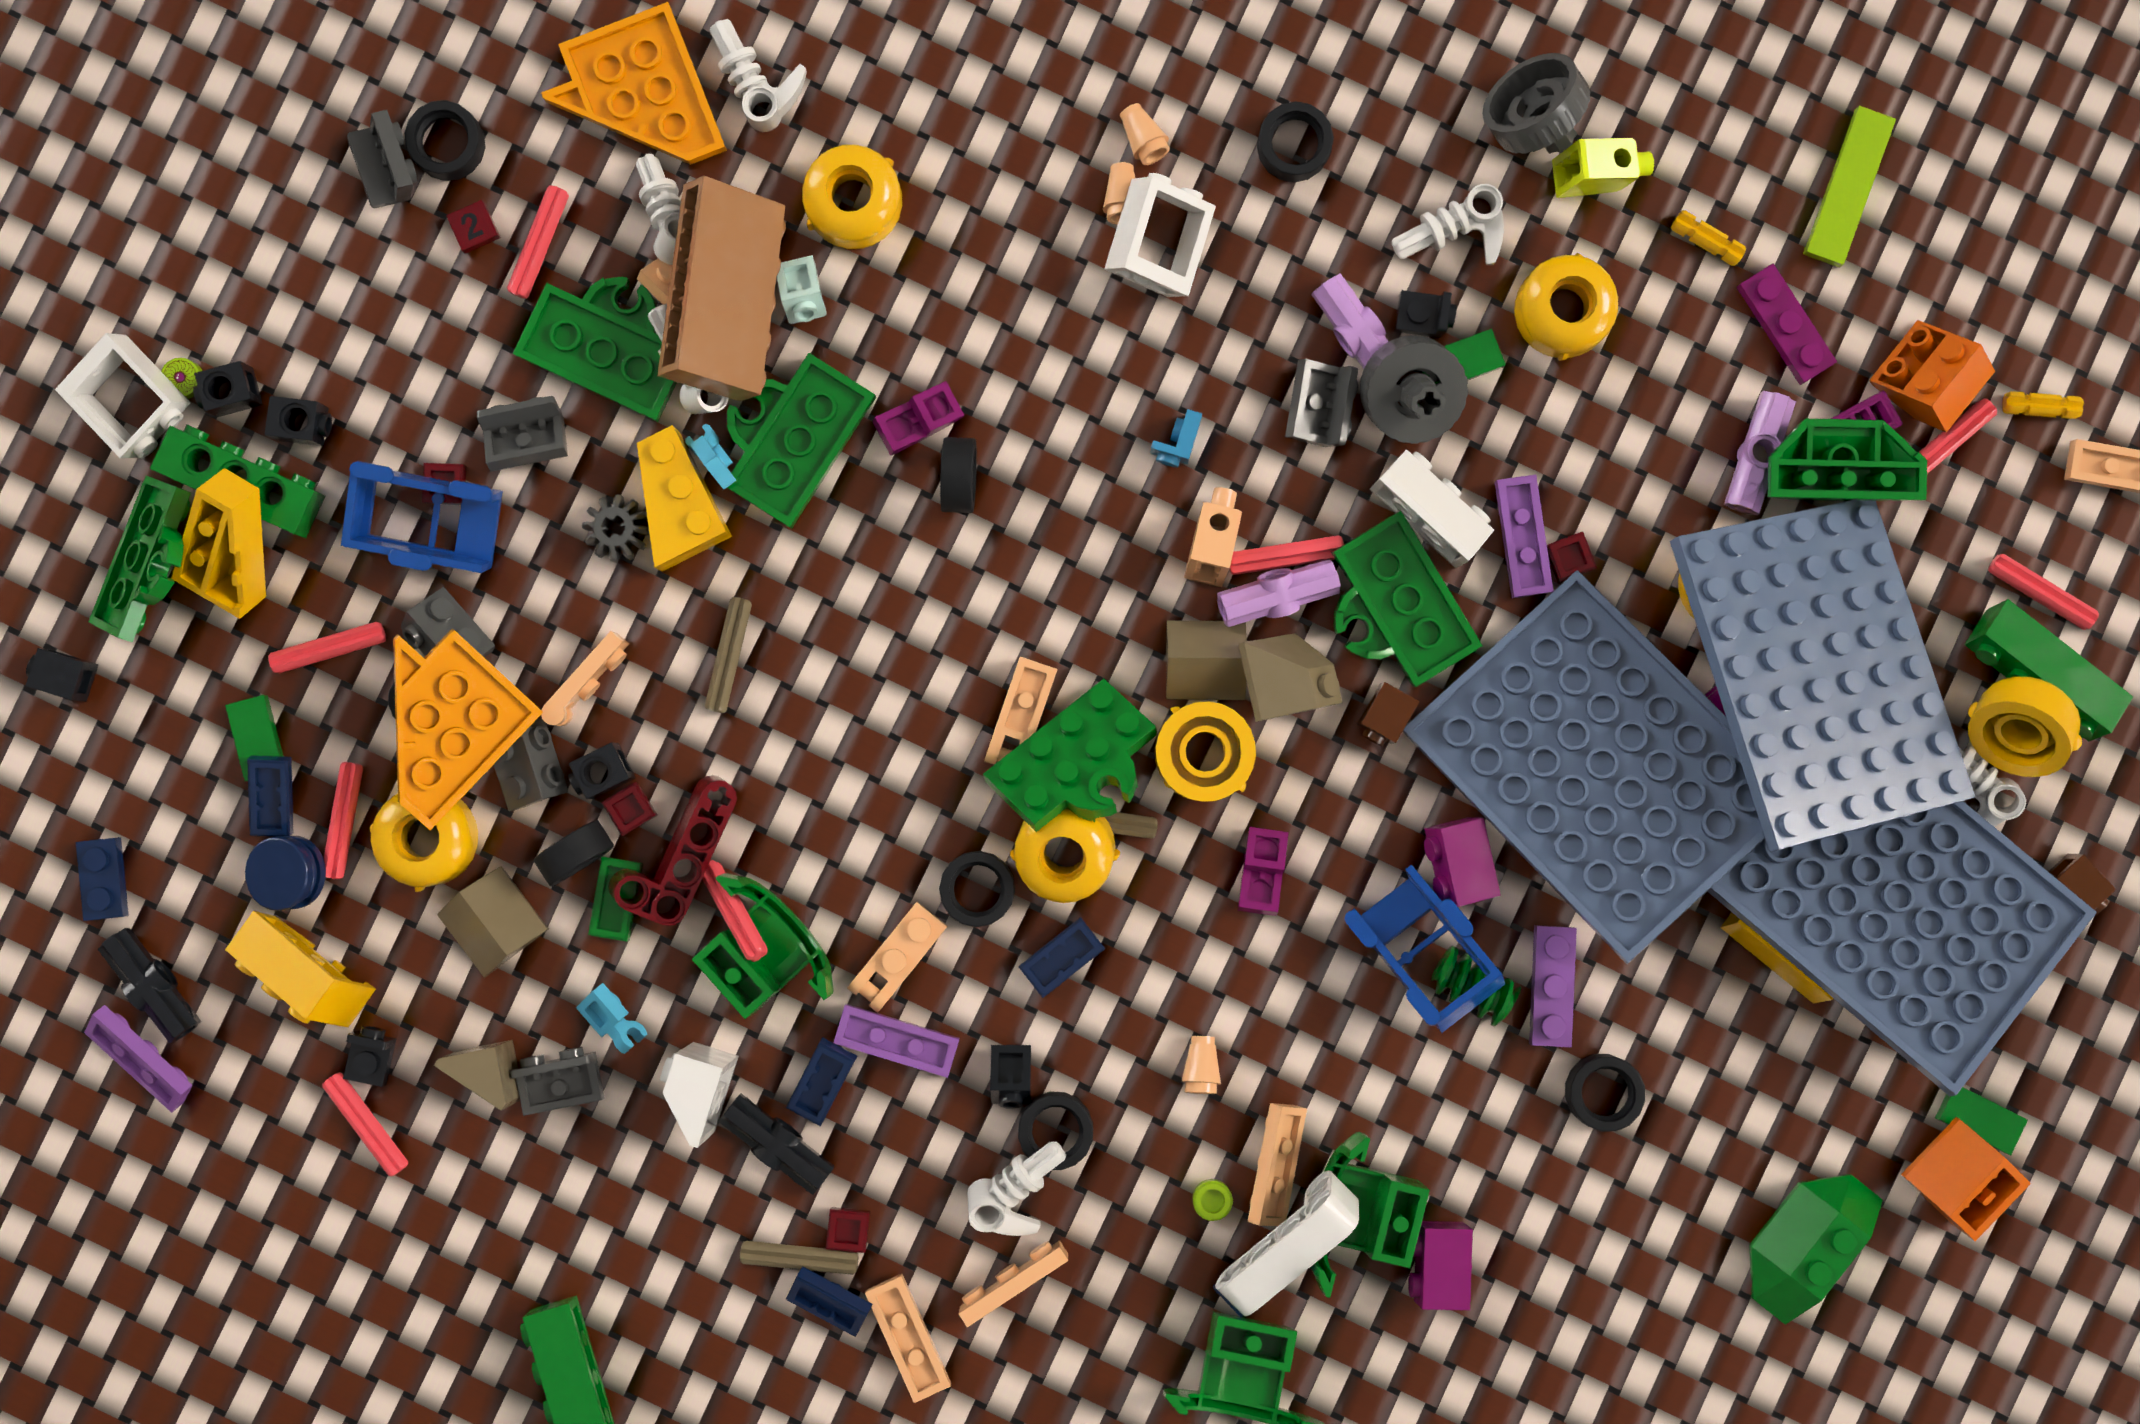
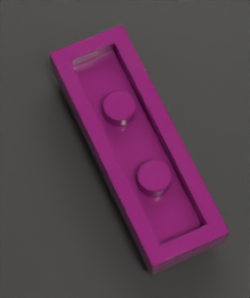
(1786, 324)

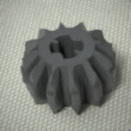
(616, 543)

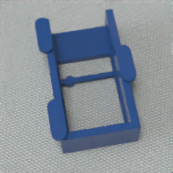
(475, 529)
(1399, 912)

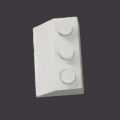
(1433, 508)
(697, 1088)

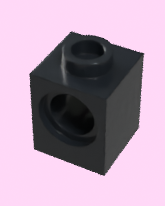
(243, 394)
(282, 416)
(61, 674)
(618, 771)

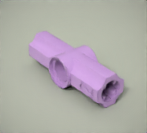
(1354, 325)
(1768, 430)
(1278, 593)

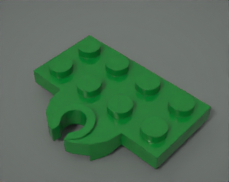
(599, 344)
(795, 437)
(142, 559)
(1401, 602)
(1075, 759)

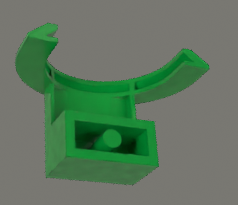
(789, 946)
(1388, 1211)
(1243, 1372)

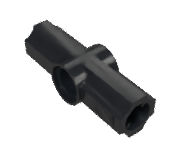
(149, 985)
(776, 1144)

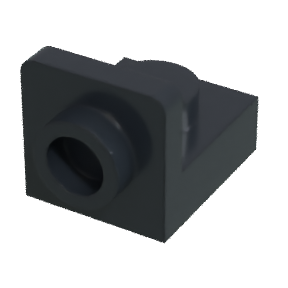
(1425, 313)
(369, 1056)
(1010, 1075)

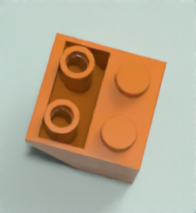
(1933, 374)
(1965, 1179)

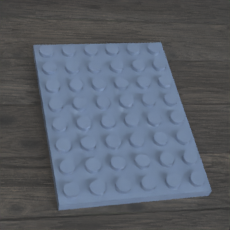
(1821, 671)
(1596, 765)
(1915, 928)

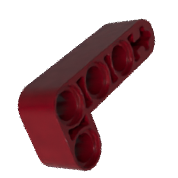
(680, 848)

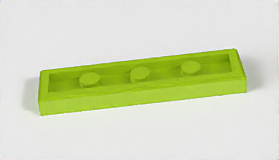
(1849, 186)

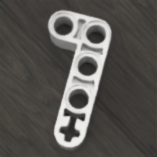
(1292, 1247)

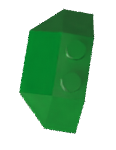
(1846, 463)
(1810, 1243)

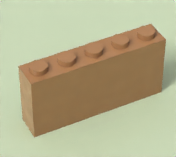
(722, 289)

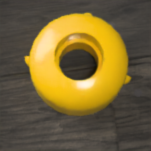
(859, 227)
(1545, 329)
(2025, 726)
(1237, 746)
(452, 856)
(1059, 882)

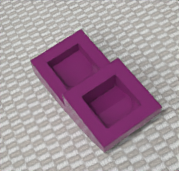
(918, 418)
(1263, 871)

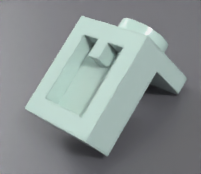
(800, 290)

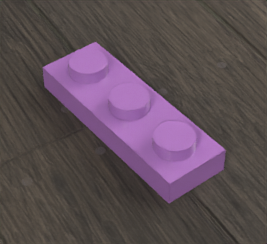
(1523, 536)
(1552, 986)
(896, 1040)
(138, 1058)

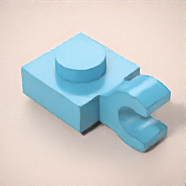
(712, 456)
(607, 1015)

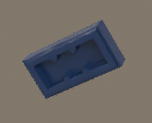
(270, 796)
(1061, 957)
(821, 1081)
(828, 1301)

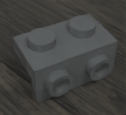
(380, 161)
(1322, 403)
(523, 433)
(435, 617)
(530, 769)
(558, 1082)

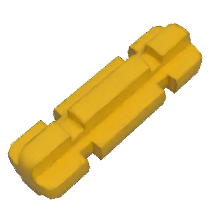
(1708, 238)
(2042, 405)

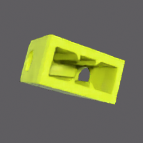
(1599, 166)

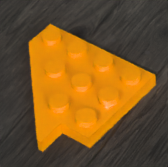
(640, 85)
(450, 723)

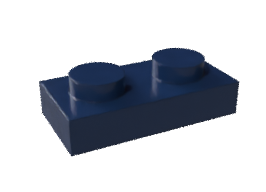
(102, 879)

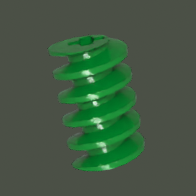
(1460, 977)

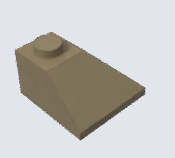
(1287, 677)

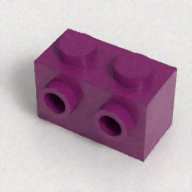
(1461, 861)
(1442, 1266)

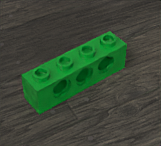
(179, 461)

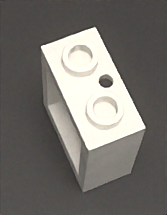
(1123, 254)
(95, 369)

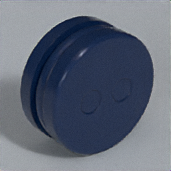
(285, 873)

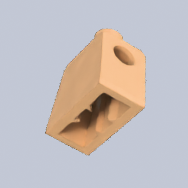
(1213, 549)

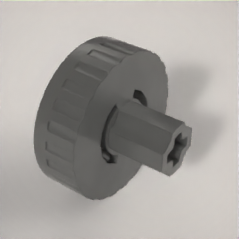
(1550, 97)
(1438, 404)

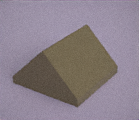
(1204, 661)
(492, 920)
(485, 1072)

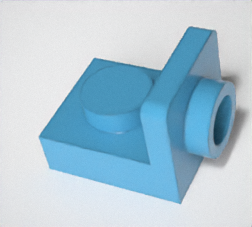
(1184, 434)

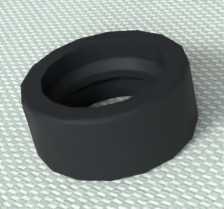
(1302, 112)
(422, 120)
(958, 475)
(573, 853)
(951, 904)
(1065, 1101)
(1627, 1113)

